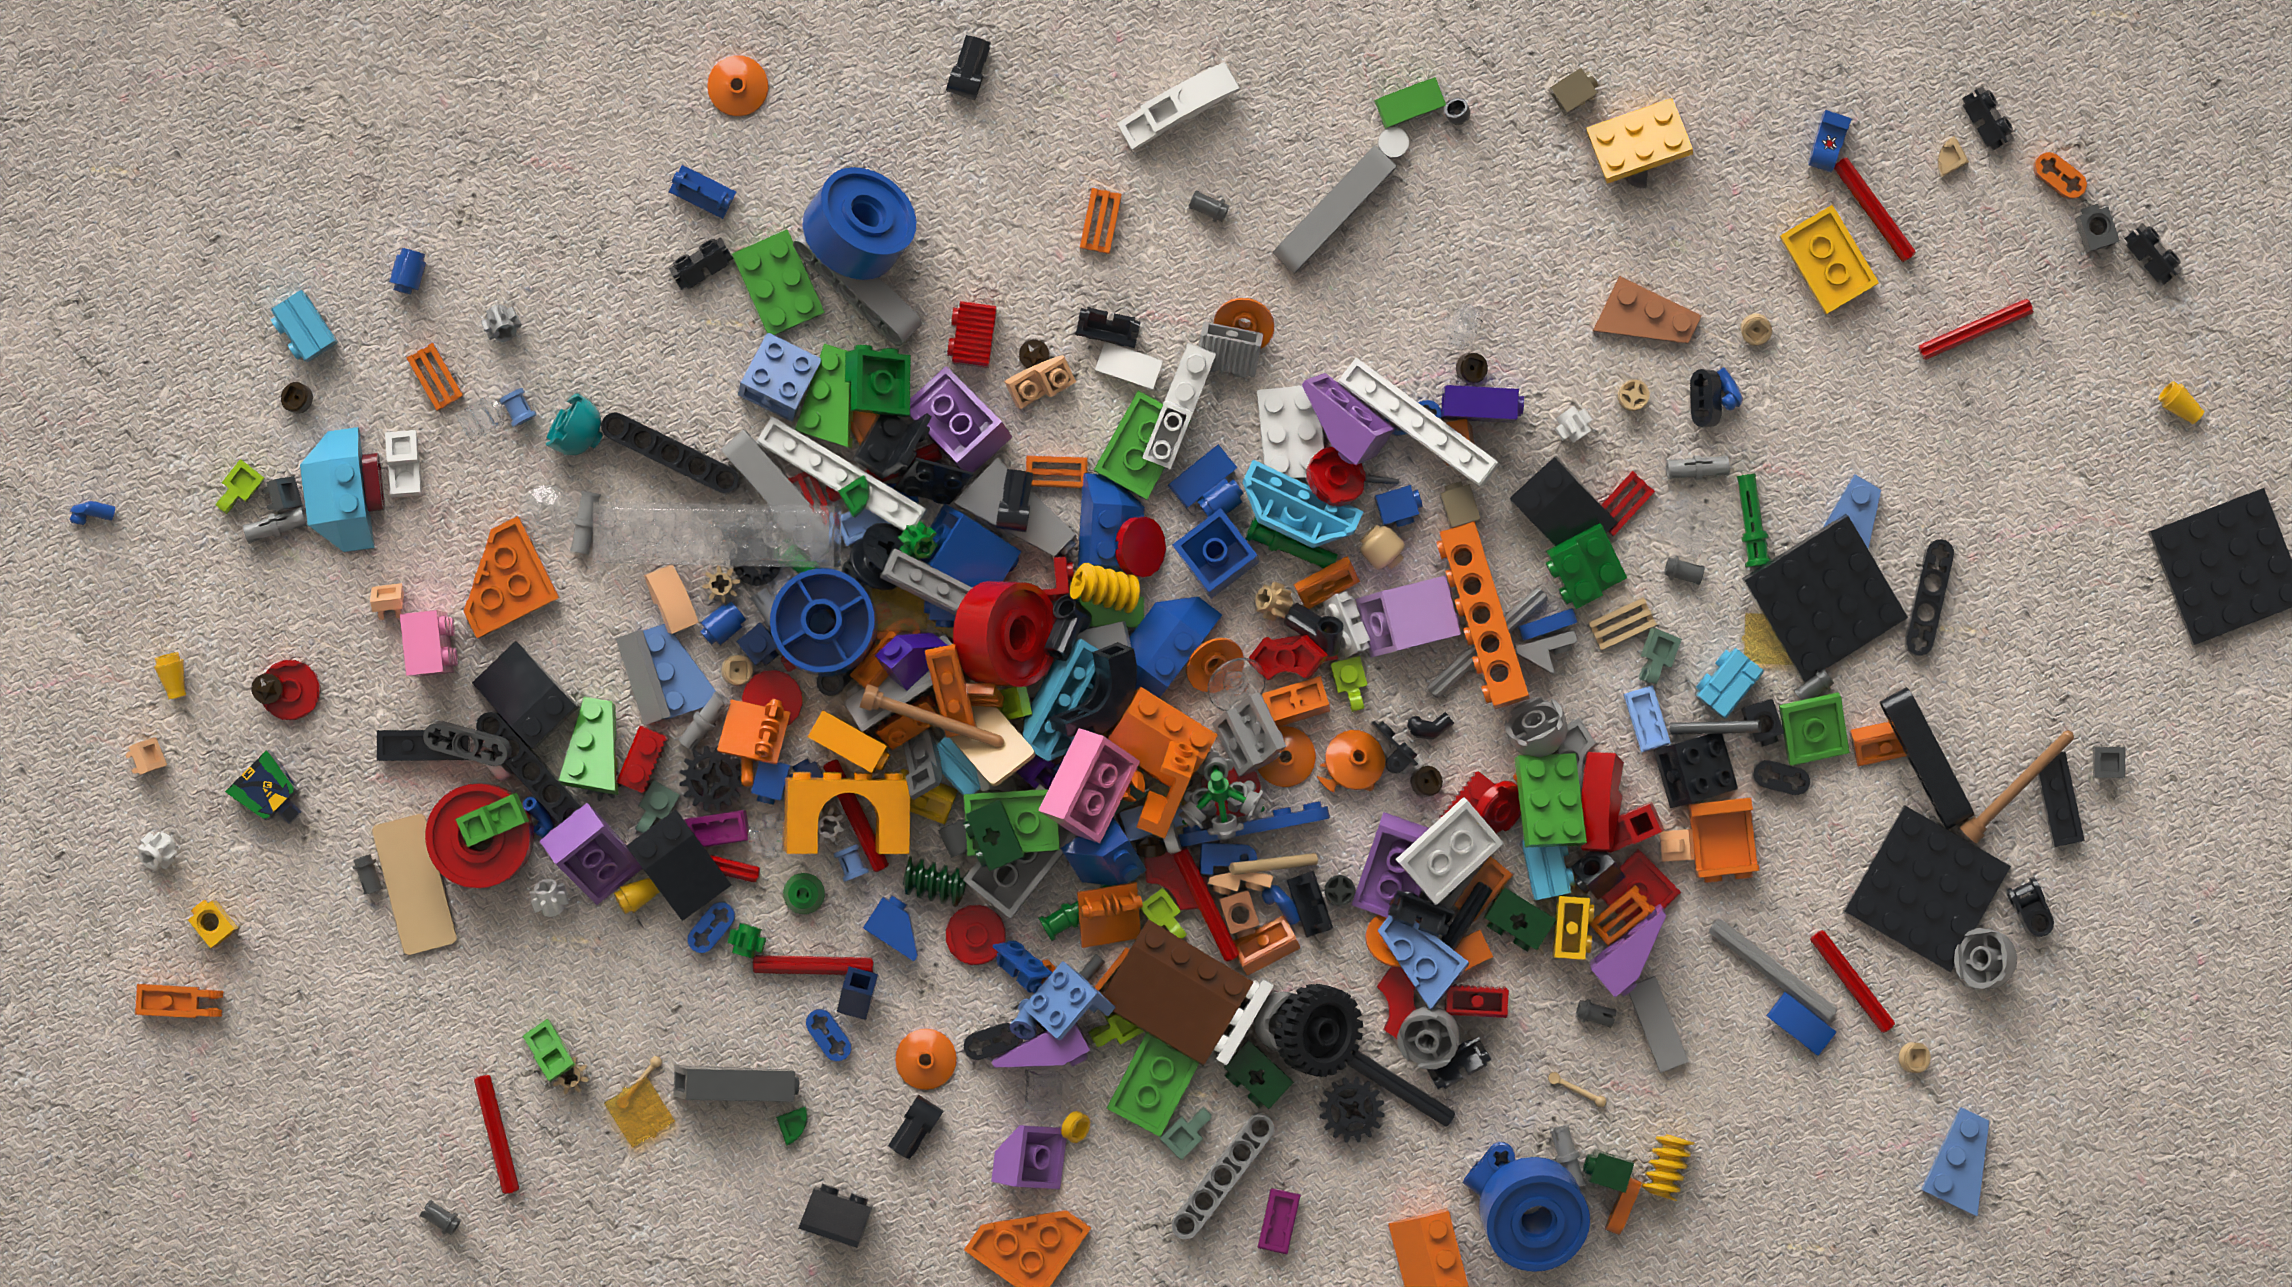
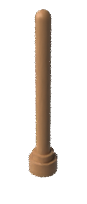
(874, 700)
(1977, 826)

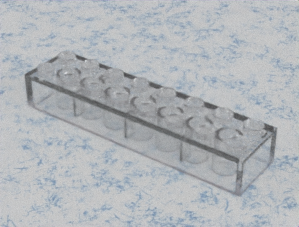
(717, 534)

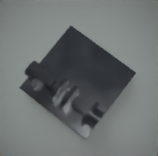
(932, 481)
(1401, 756)

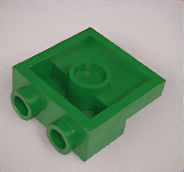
(878, 380)
(1585, 566)

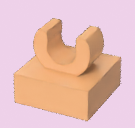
(387, 598)
(146, 756)
(1677, 845)

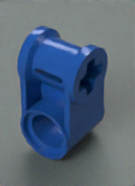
(1486, 1167)

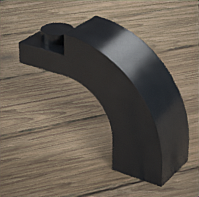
(1110, 696)

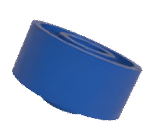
(859, 223)
(842, 646)
(1543, 1237)

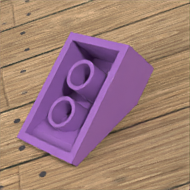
(1346, 420)
(959, 421)
(591, 854)
(1382, 873)
(1624, 959)
(1047, 1050)

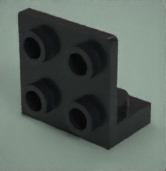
(891, 444)
(1695, 769)

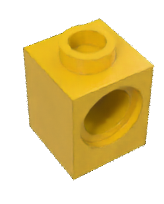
(225, 927)

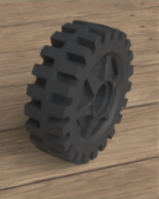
(1319, 1030)

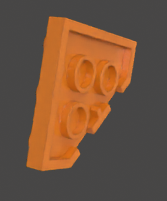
(508, 580)
(1029, 1248)

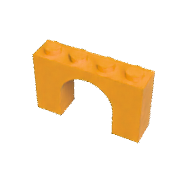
(808, 795)

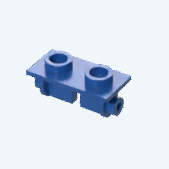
(702, 191)
(1015, 958)

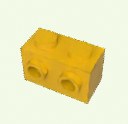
(1572, 926)

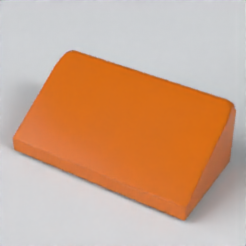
(1875, 744)
(1266, 945)

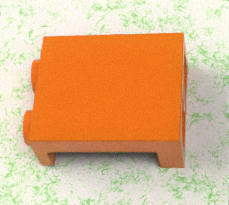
(1160, 810)
(1723, 839)

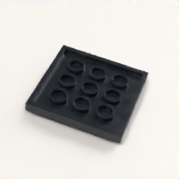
(2226, 566)
(1825, 597)
(1926, 887)

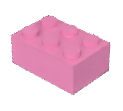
(428, 643)
(1089, 785)

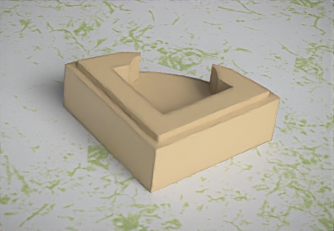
(1951, 157)

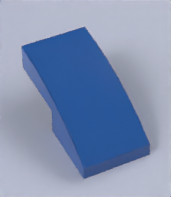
(1202, 476)
(1801, 1023)

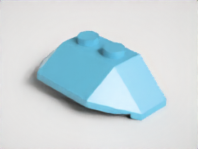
(337, 491)
(1294, 509)
(1063, 689)

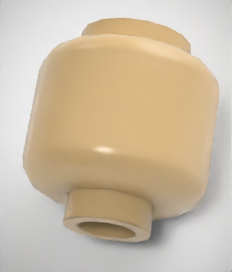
(1382, 547)

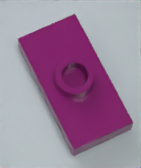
(720, 828)
(1279, 1221)

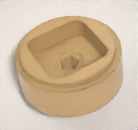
(1756, 329)
(737, 670)
(1914, 1057)

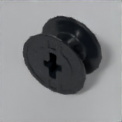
(872, 553)

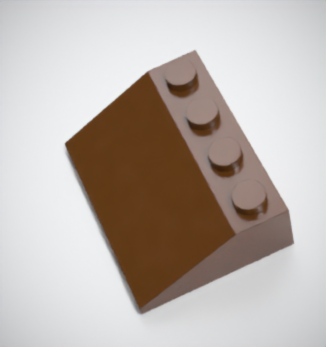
(1176, 992)

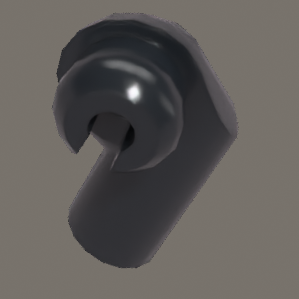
(1427, 729)

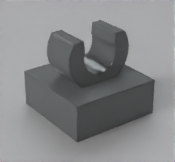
(283, 494)
(2108, 762)

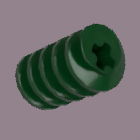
(934, 882)

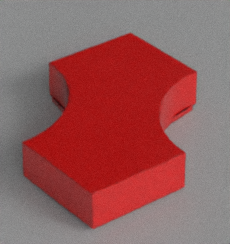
(1300, 657)
(1165, 872)
(1400, 998)

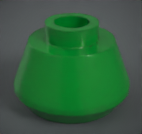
(805, 883)

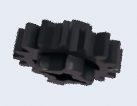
(699, 775)
(1344, 1121)

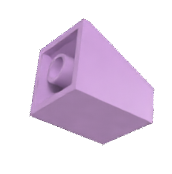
(1409, 616)

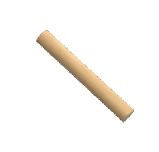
(1273, 863)

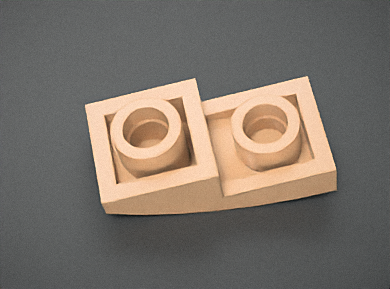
(1041, 379)
(672, 598)
(1226, 882)

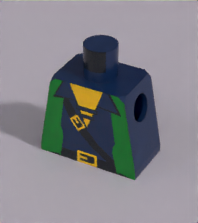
(266, 789)

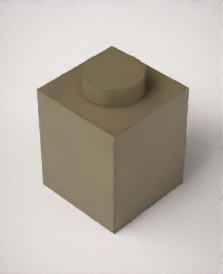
(1574, 90)
(1459, 504)

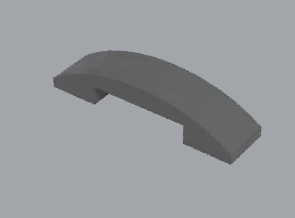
(922, 762)

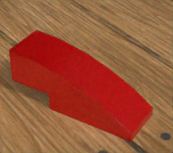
(1601, 799)

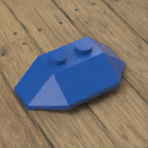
(1103, 512)
(1168, 639)

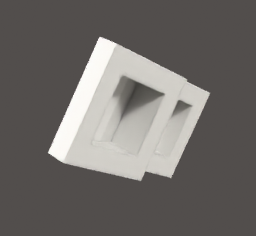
(1128, 365)
(403, 463)

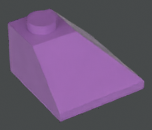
(1030, 1158)

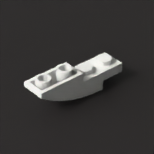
(1178, 104)
(1179, 405)

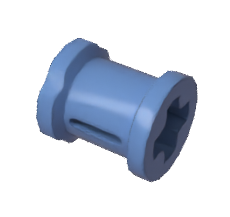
(517, 407)
(850, 862)
(1024, 1024)

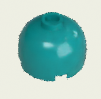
(575, 427)

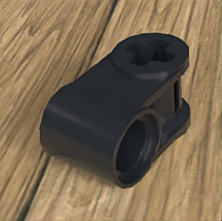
(2030, 906)

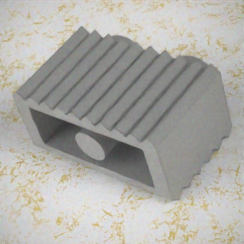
(1235, 348)

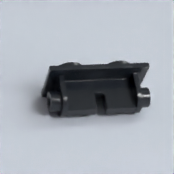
(1985, 107)
(2148, 243)
(690, 266)
(1095, 325)
(1310, 904)
(1407, 907)
(1469, 1055)

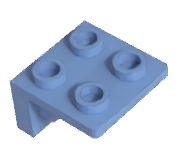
(778, 376)
(1064, 1001)

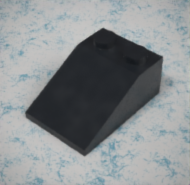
(1560, 503)
(525, 695)
(679, 865)
(836, 1215)

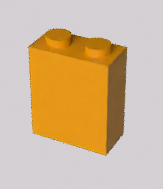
(849, 742)

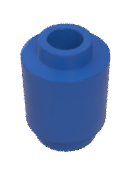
(407, 271)
(1223, 495)
(722, 624)

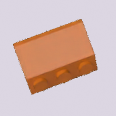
(1150, 727)
(1428, 1251)

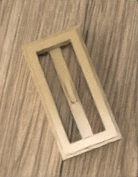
(1645, 613)

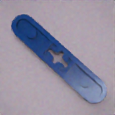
(1282, 818)

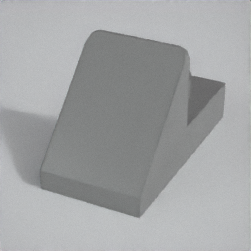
(1538, 652)

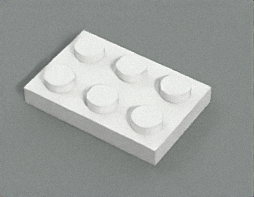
(1288, 430)
(1449, 851)
(1242, 1020)

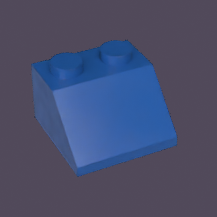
(1216, 553)
(1106, 862)

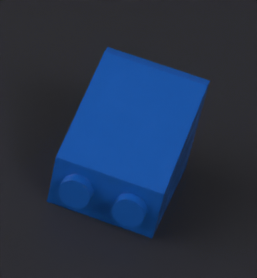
(969, 550)

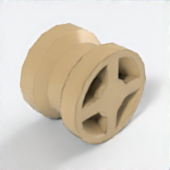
(1639, 392)

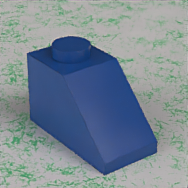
(893, 926)

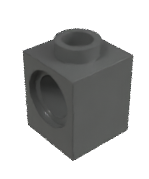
(2091, 241)

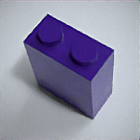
(1481, 403)

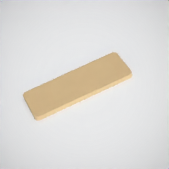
(993, 762)
(414, 885)

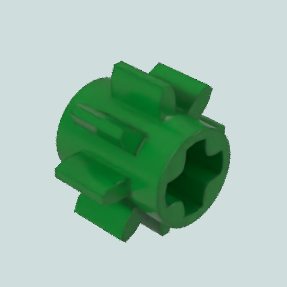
(918, 541)
(746, 940)

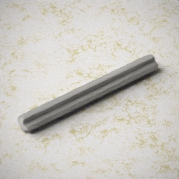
(1465, 661)
(1773, 970)

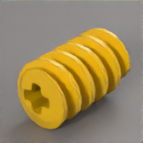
(1105, 587)
(1667, 1166)

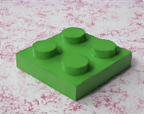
(1814, 729)

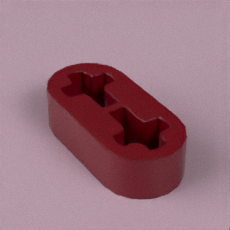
(373, 482)

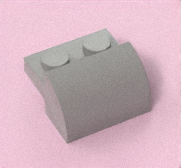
(1250, 735)

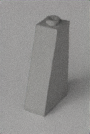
(1044, 527)

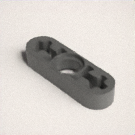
(444, 746)

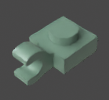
(1660, 651)
(657, 803)
(1183, 1135)

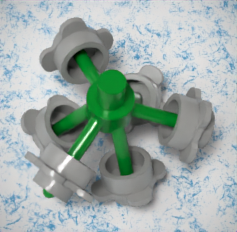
(1203, 800)

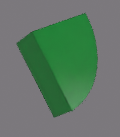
(856, 495)
(792, 1124)

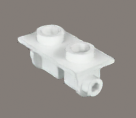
(1354, 636)

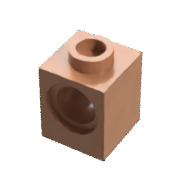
(1239, 899)

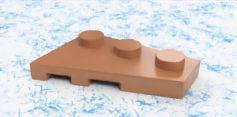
(1642, 313)

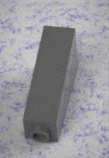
(735, 1084)

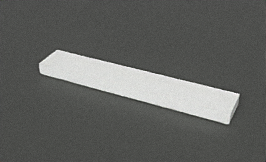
(1418, 422)
(838, 473)

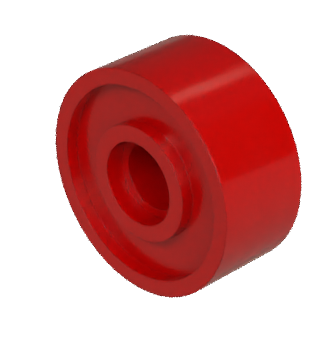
(1003, 633)
(468, 864)

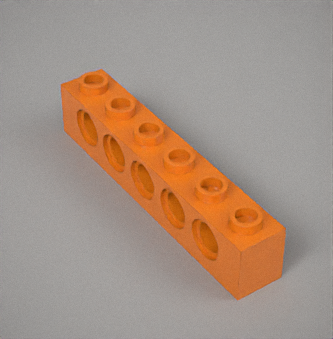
(1513, 687)

